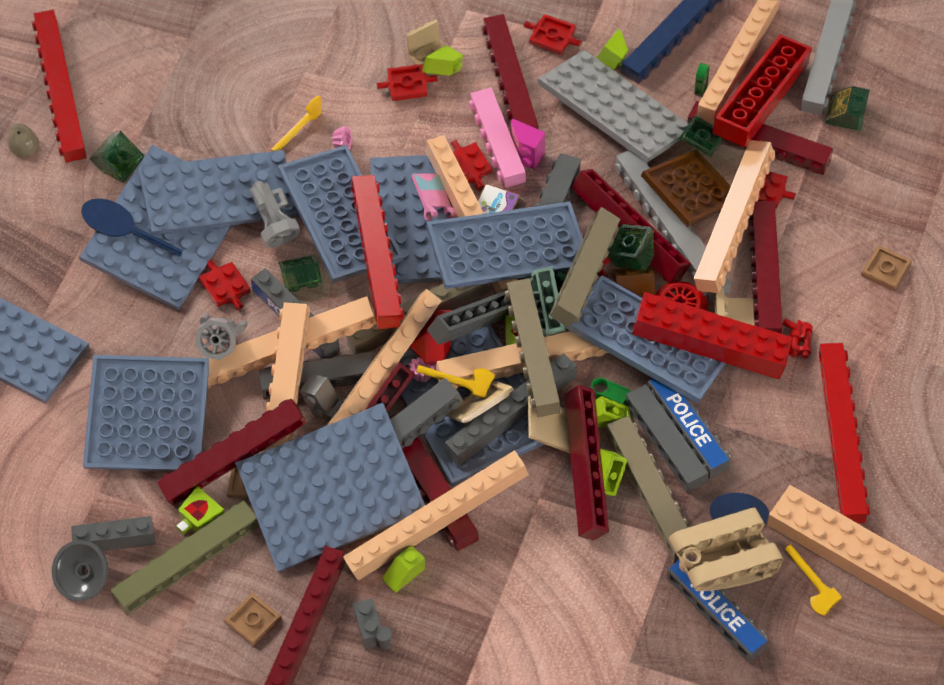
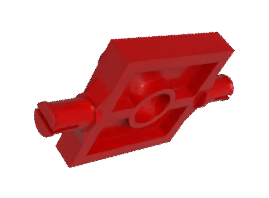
(552, 34)
(407, 82)
(472, 162)
(775, 189)
(224, 284)

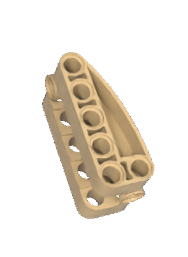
(726, 552)

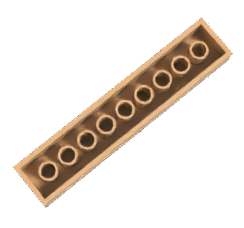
(860, 553)

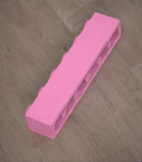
(497, 138)

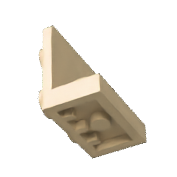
(423, 42)
(734, 308)

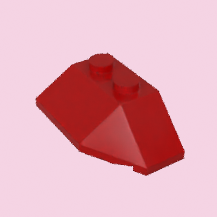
(426, 346)

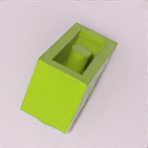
(614, 51)
(443, 62)
(610, 411)
(613, 470)
(404, 569)

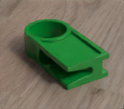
(701, 78)
(614, 392)

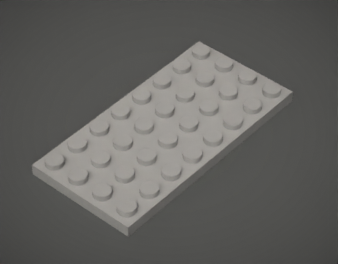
(614, 105)

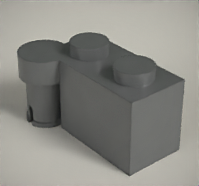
(321, 397)
(370, 626)

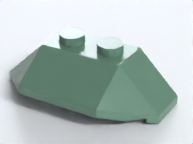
(545, 295)

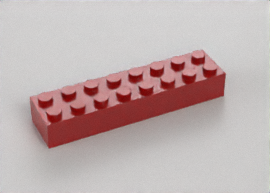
(762, 90)
(712, 335)

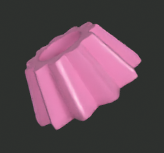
(342, 137)
(413, 367)

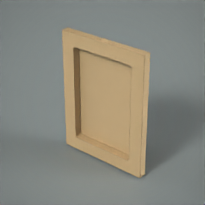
(474, 406)
(549, 429)

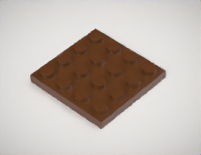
(689, 187)

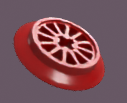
(698, 296)

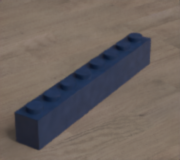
(665, 38)

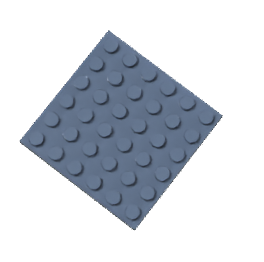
(145, 412)

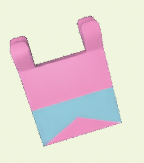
(432, 195)

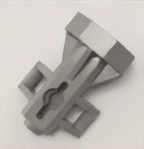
(278, 226)
(218, 334)

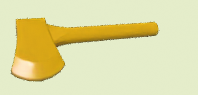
(313, 111)
(479, 385)
(828, 597)

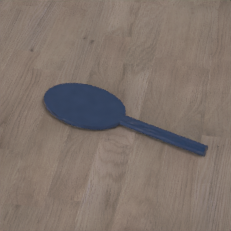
(116, 221)
(736, 502)

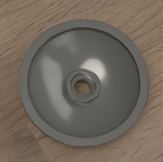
(69, 570)

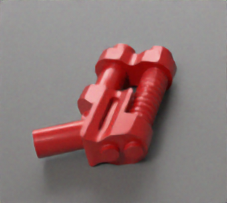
(801, 332)

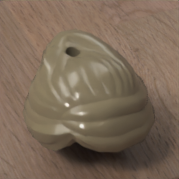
(22, 140)

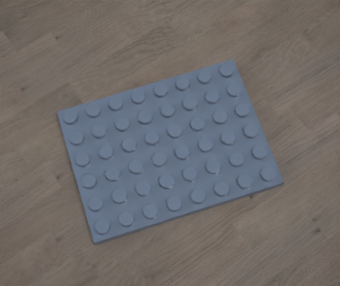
(148, 265)
(513, 439)
(330, 487)

